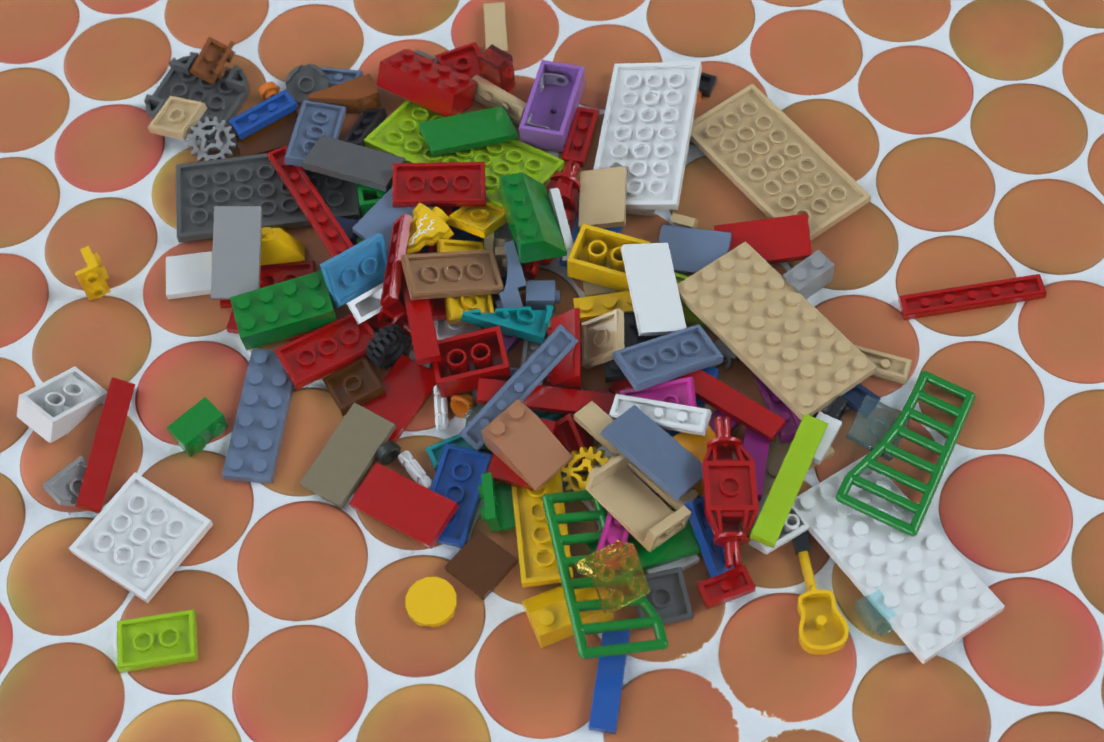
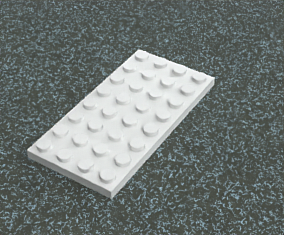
(650, 129)
(919, 576)

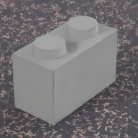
(811, 274)

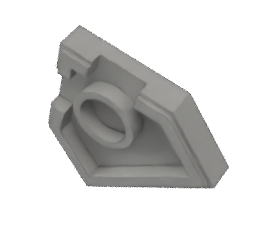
(66, 484)

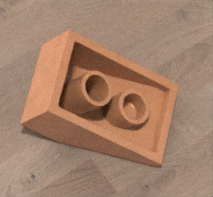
(526, 445)

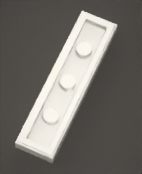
(665, 414)

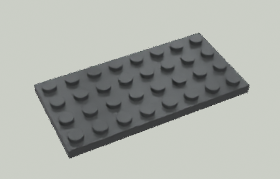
(250, 182)

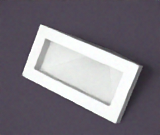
(366, 304)

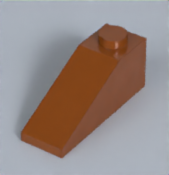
(354, 94)

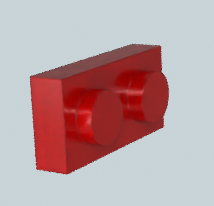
(725, 587)

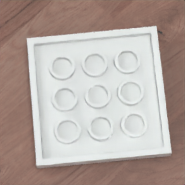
(141, 537)

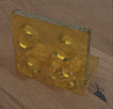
(615, 575)

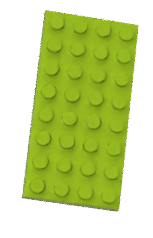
(402, 138)

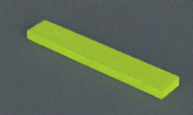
(788, 481)

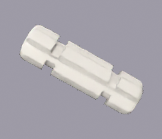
(441, 410)
(414, 469)

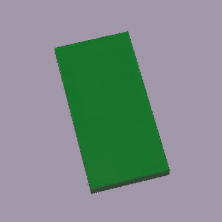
(467, 131)
(675, 548)

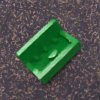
(498, 504)

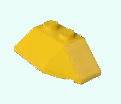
(280, 247)

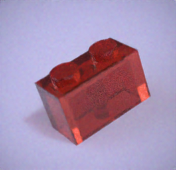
(497, 68)

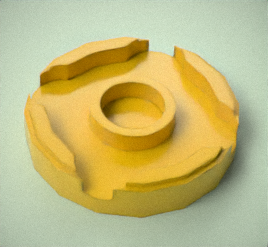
(431, 602)

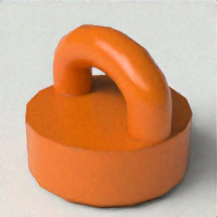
(461, 404)

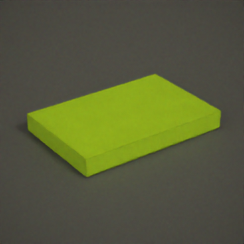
(157, 641)

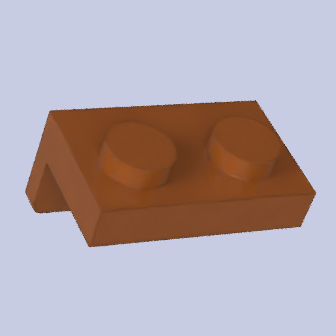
(211, 60)

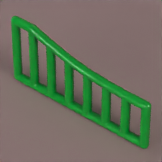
(897, 429)
(568, 584)

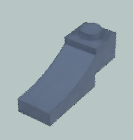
(515, 279)

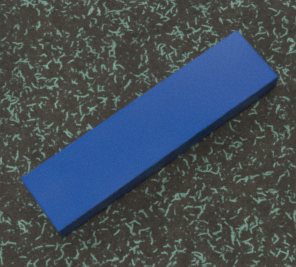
(608, 685)

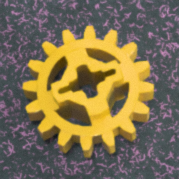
(591, 461)

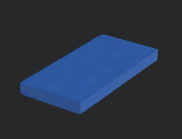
(458, 480)

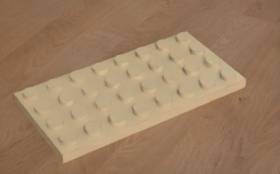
(776, 161)
(775, 331)

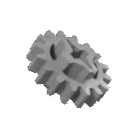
(217, 133)

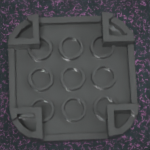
(221, 99)

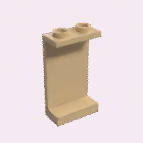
(635, 503)

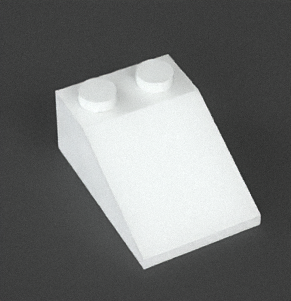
(59, 403)

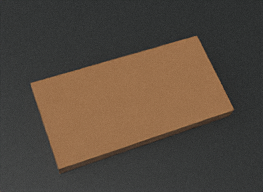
(452, 274)

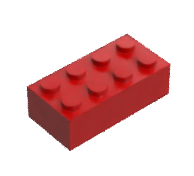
(426, 83)

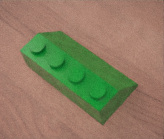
(530, 218)

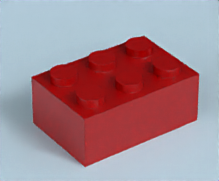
(469, 358)

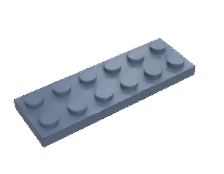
(259, 420)

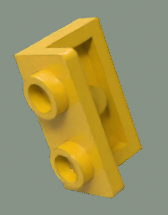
(93, 277)

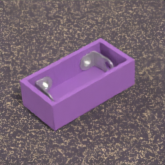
(558, 90)

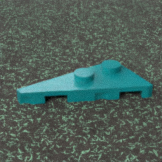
(514, 321)

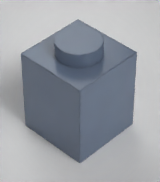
(542, 293)

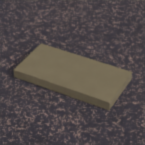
(347, 455)

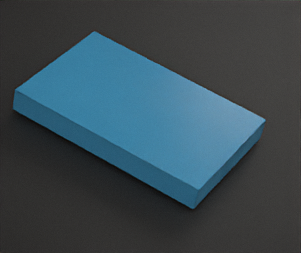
(355, 270)

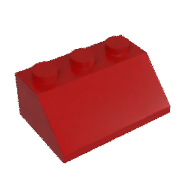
(569, 370)

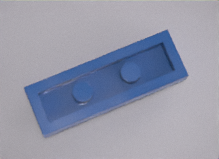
(263, 114)
(713, 555)

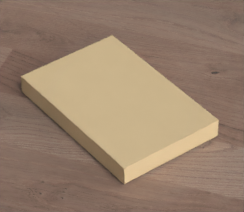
(603, 197)

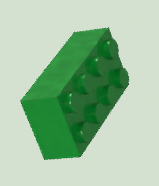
(283, 310)

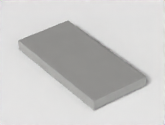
(236, 250)

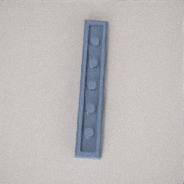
(521, 383)

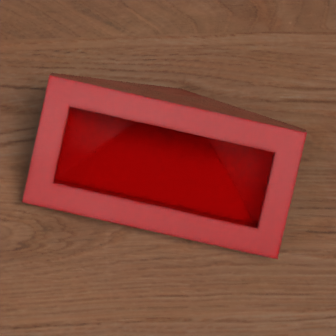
(572, 435)

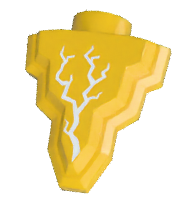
(427, 228)

